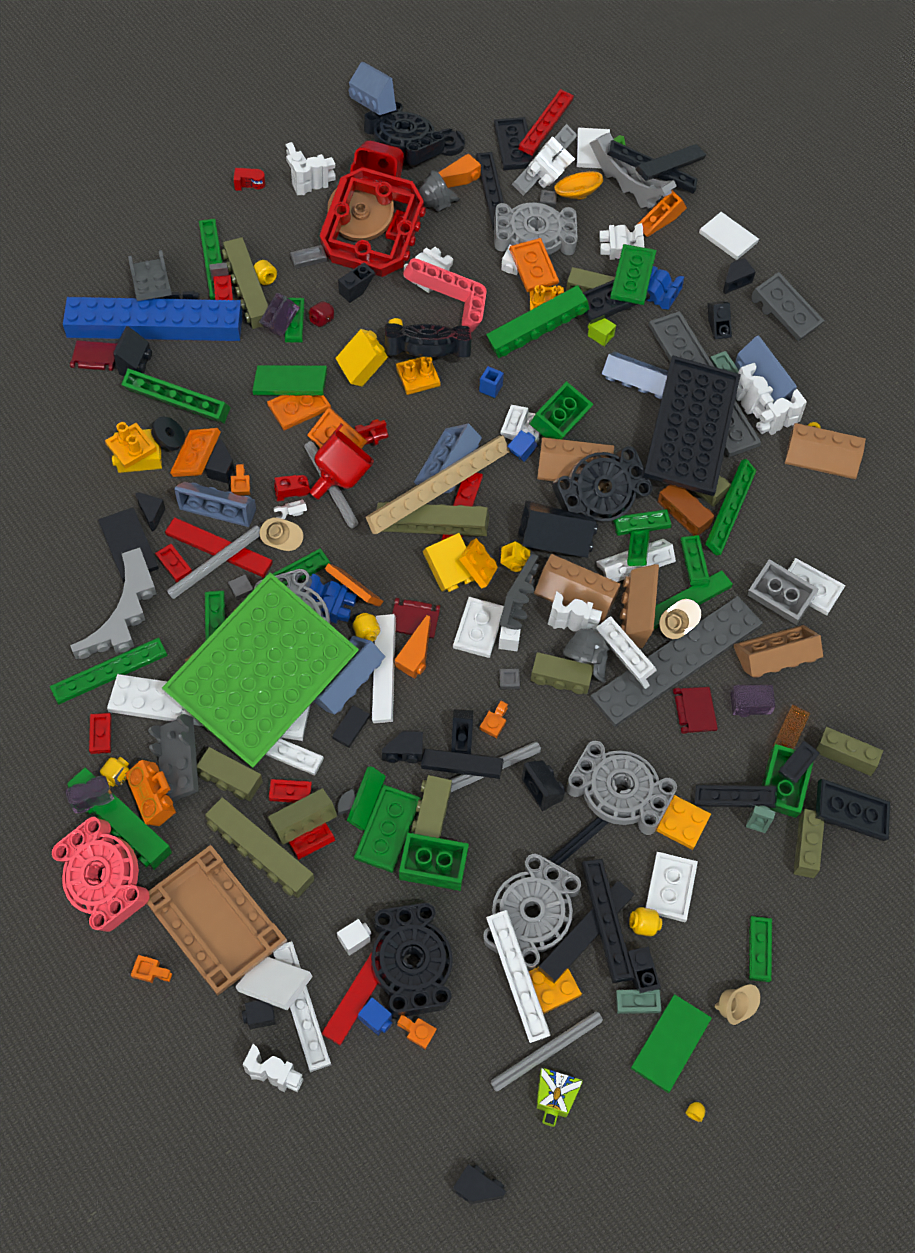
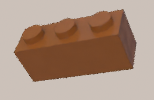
(686, 509)

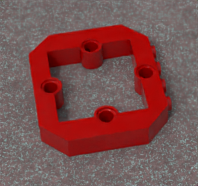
(376, 184)

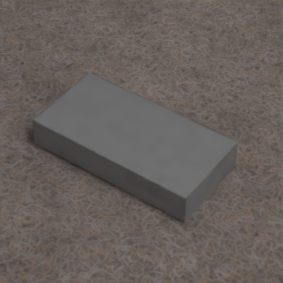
(308, 256)

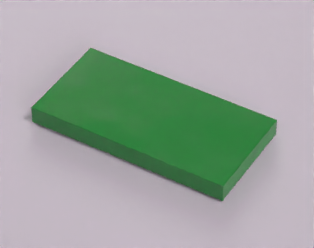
(633, 274)
(289, 380)
(387, 828)
(671, 1043)

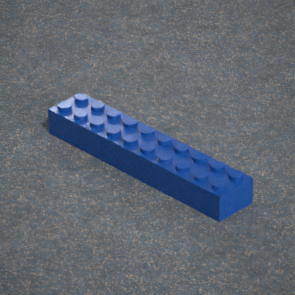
(153, 318)

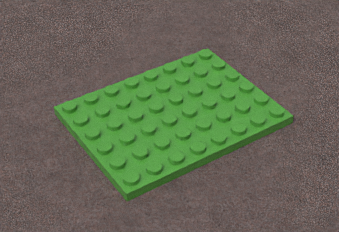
(260, 670)

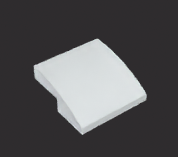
(517, 420)

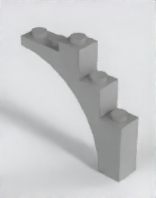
(628, 178)
(114, 631)

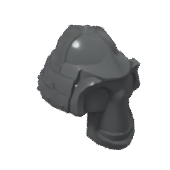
(436, 193)
(589, 647)

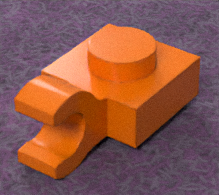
(240, 483)
(493, 722)
(148, 968)
(420, 1031)

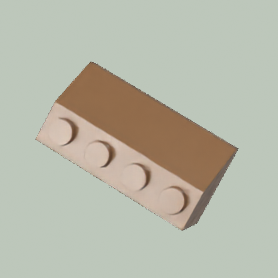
(825, 451)
(560, 457)
(576, 583)
(639, 603)
(779, 650)

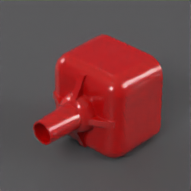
(379, 158)
(340, 463)

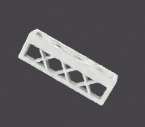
(616, 566)
(626, 651)

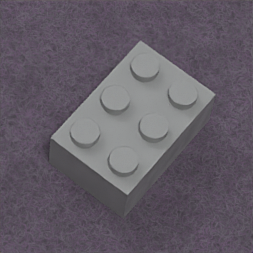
(783, 592)

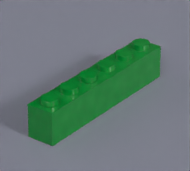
(538, 321)
(176, 396)
(128, 826)

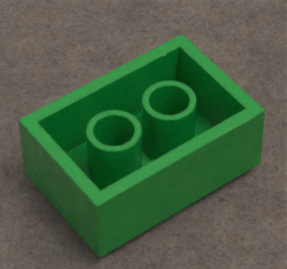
(561, 413)
(789, 796)
(433, 861)

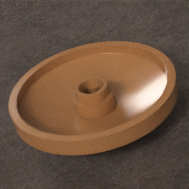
(367, 217)

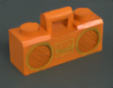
(150, 792)

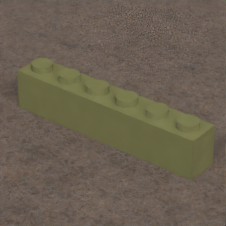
(246, 281)
(443, 520)
(259, 847)

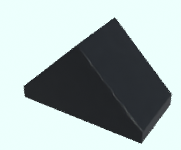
(152, 509)

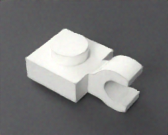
(294, 156)
(294, 508)

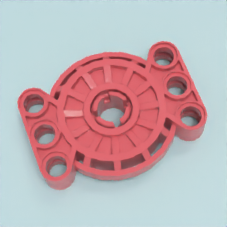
(118, 877)

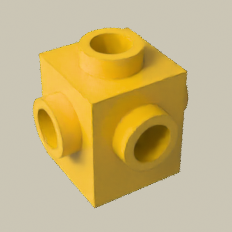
(514, 556)

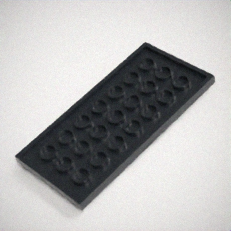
(692, 426)

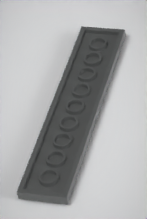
(679, 340)
(677, 661)

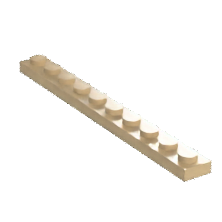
(437, 484)

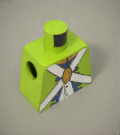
(556, 1095)

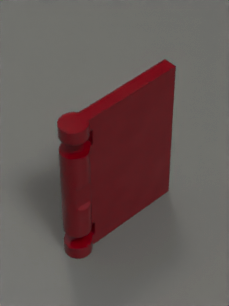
(93, 355)
(412, 614)
(695, 709)

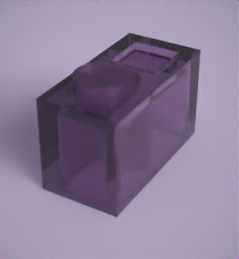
(279, 314)
(752, 700)

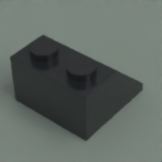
(132, 352)
(542, 784)

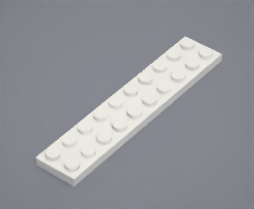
(146, 699)

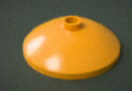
(579, 185)

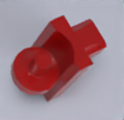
(373, 432)

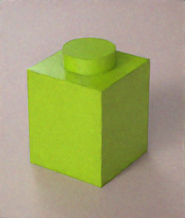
(602, 331)

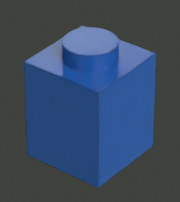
(491, 382)
(523, 445)
(375, 1017)

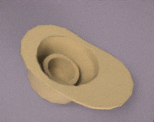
(281, 534)
(680, 618)
(739, 1003)

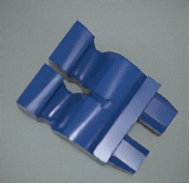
(662, 288)
(335, 597)

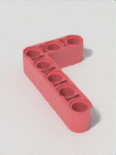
(451, 285)

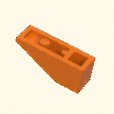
(461, 171)
(663, 213)
(413, 655)

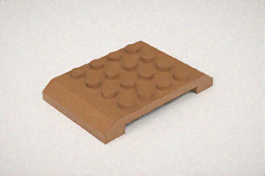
(214, 920)

